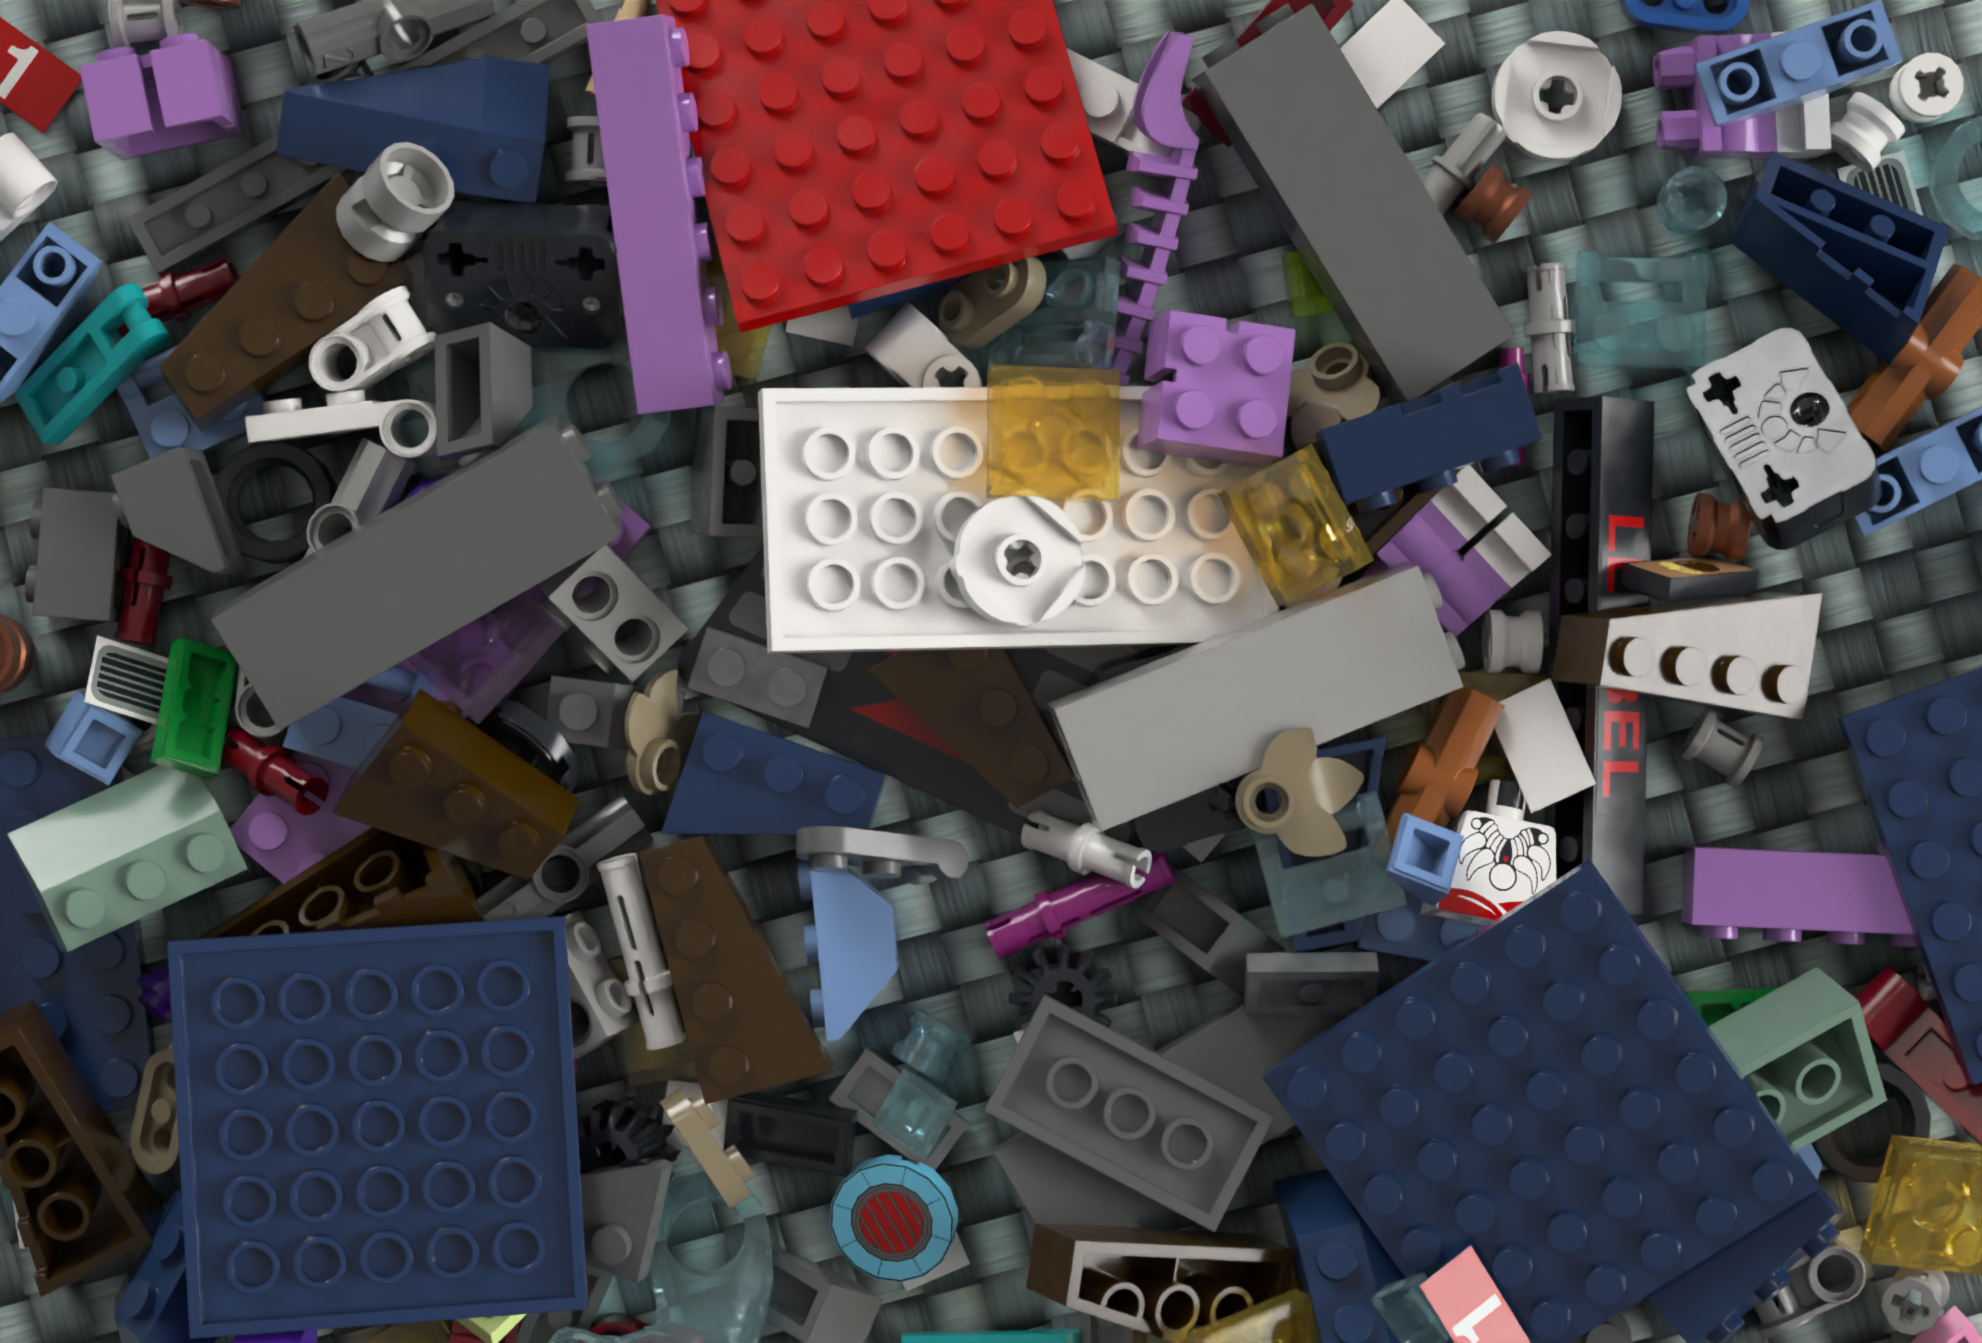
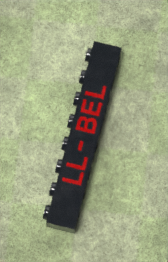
(1596, 526)

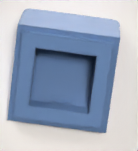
(92, 739)
(1424, 858)

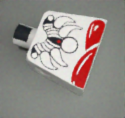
(1498, 860)

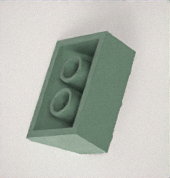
(125, 854)
(1805, 1056)

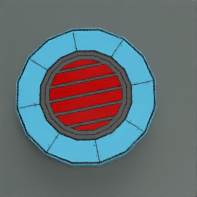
(894, 1218)

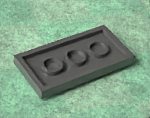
(1129, 1112)

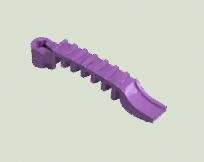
(1160, 117)

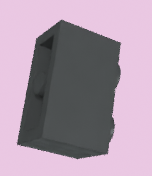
(727, 473)
(77, 556)

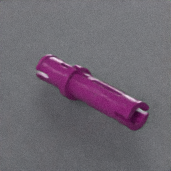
(1068, 907)

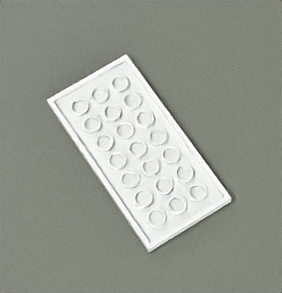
(882, 479)

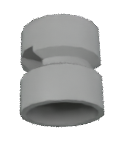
(395, 202)

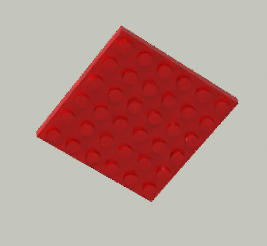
(883, 144)

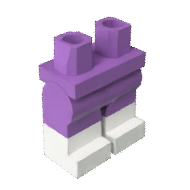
(1792, 132)
(1485, 571)

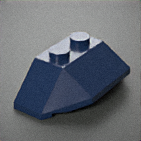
(1335, 1259)
(154, 1294)

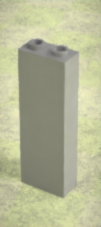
(1222, 701)

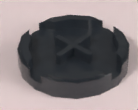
(532, 740)

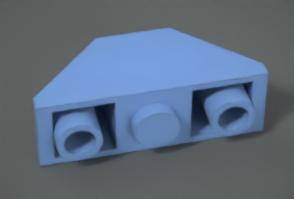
(1798, 65)
(42, 303)
(1926, 470)
(850, 942)

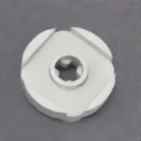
(1583, 73)
(1056, 561)

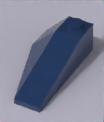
(473, 114)

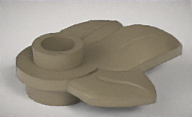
(1330, 392)
(657, 735)
(1308, 792)

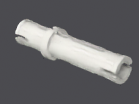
(647, 972)

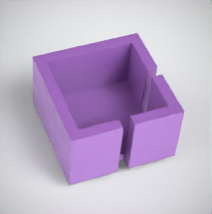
(161, 98)
(1224, 390)

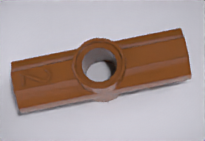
(1924, 363)
(1443, 767)

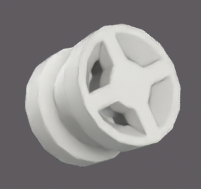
(1916, 98)
(1864, 131)
(1512, 641)

